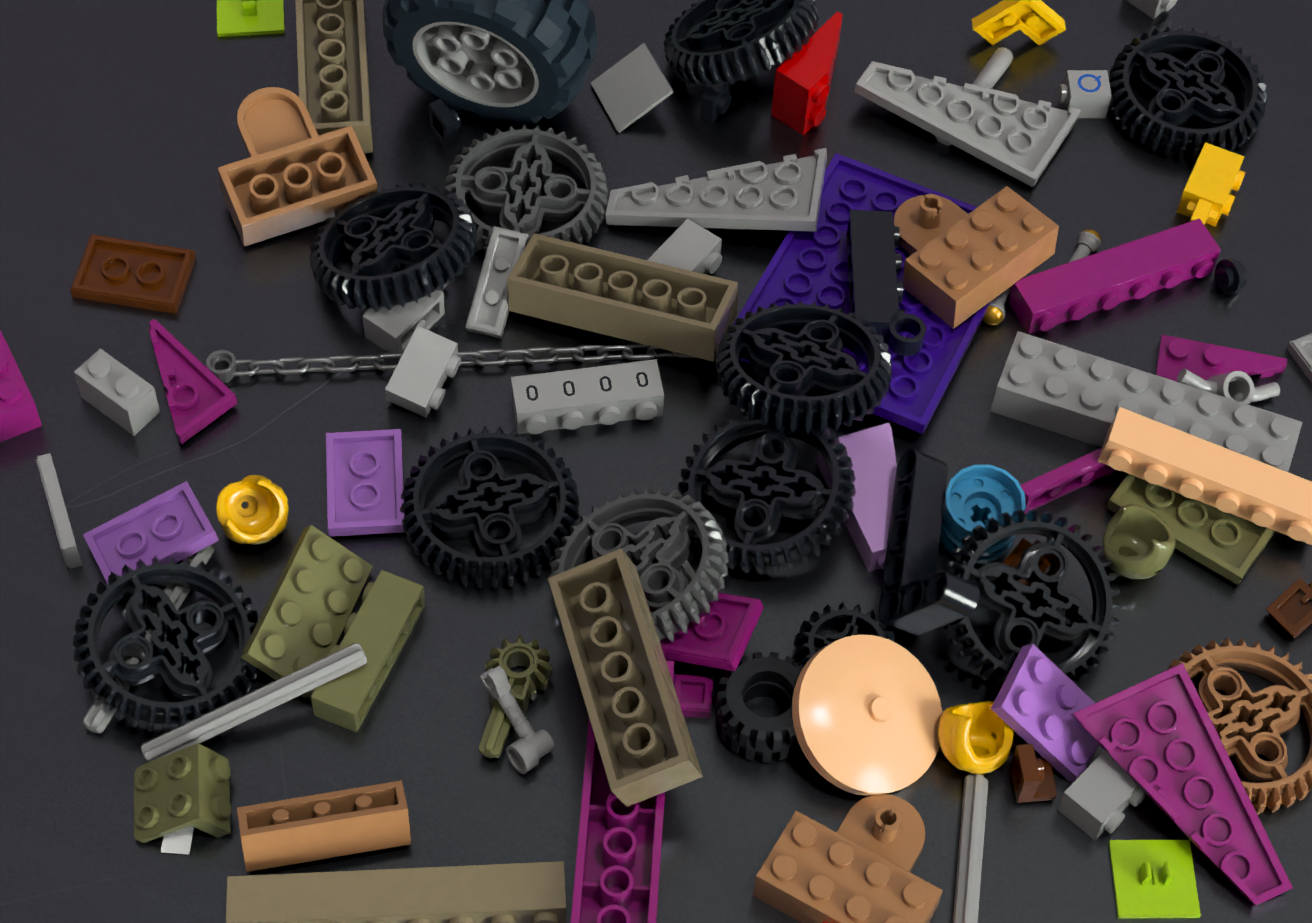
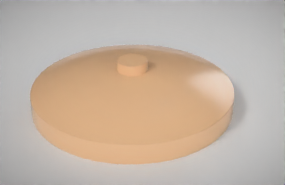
(867, 715)

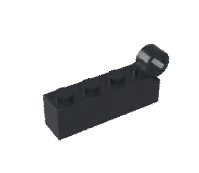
(874, 282)

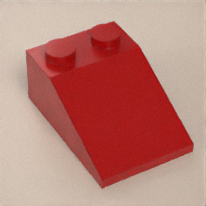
(806, 79)

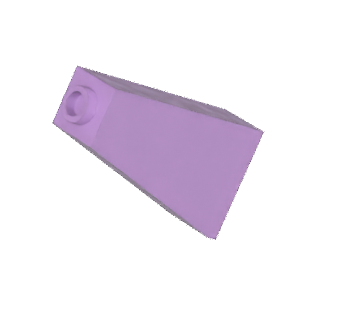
(875, 473)

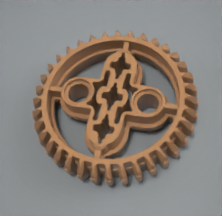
(1246, 715)

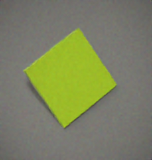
(250, 17)
(1154, 879)

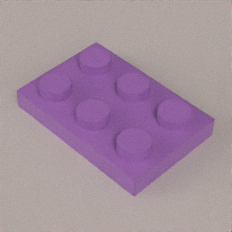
(364, 482)
(159, 528)
(1038, 707)

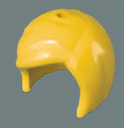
(261, 518)
(974, 737)

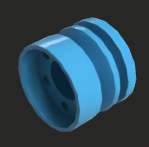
(974, 497)

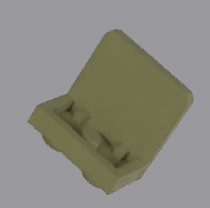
(182, 792)

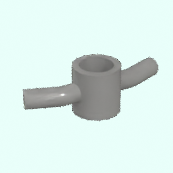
(1239, 384)

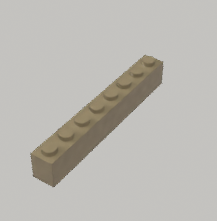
(403, 895)

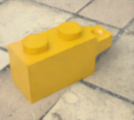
(1210, 185)

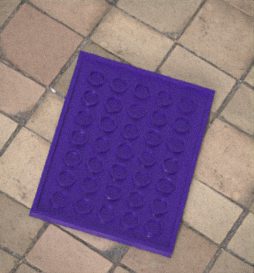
(814, 268)

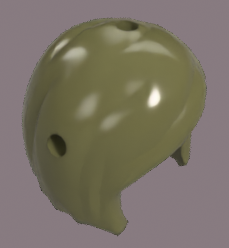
(1137, 542)

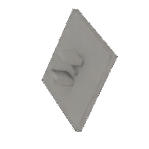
(631, 87)

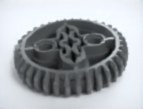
(523, 180)
(655, 552)

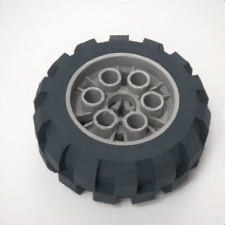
(495, 54)

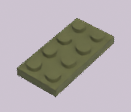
(1200, 530)
(307, 606)

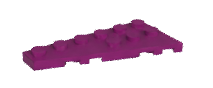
(1176, 757)

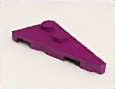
(1211, 359)
(190, 387)

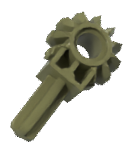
(522, 687)

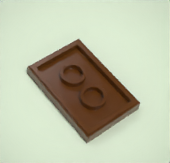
(133, 274)

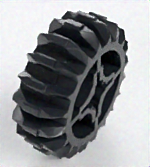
(821, 629)

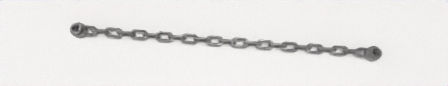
(226, 360)

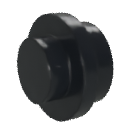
(1230, 276)

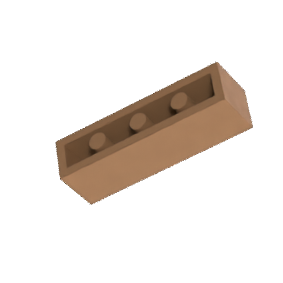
(324, 825)

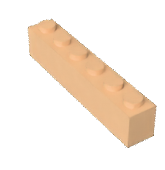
(1209, 474)

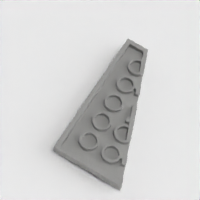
(979, 120)
(732, 197)

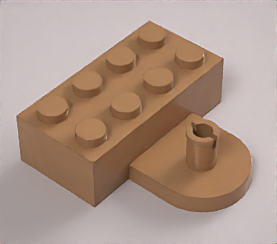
(290, 170)
(973, 257)
(852, 872)

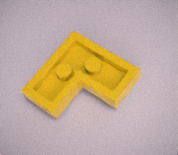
(1029, 16)

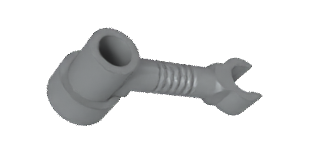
(530, 745)

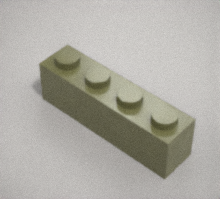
(381, 628)

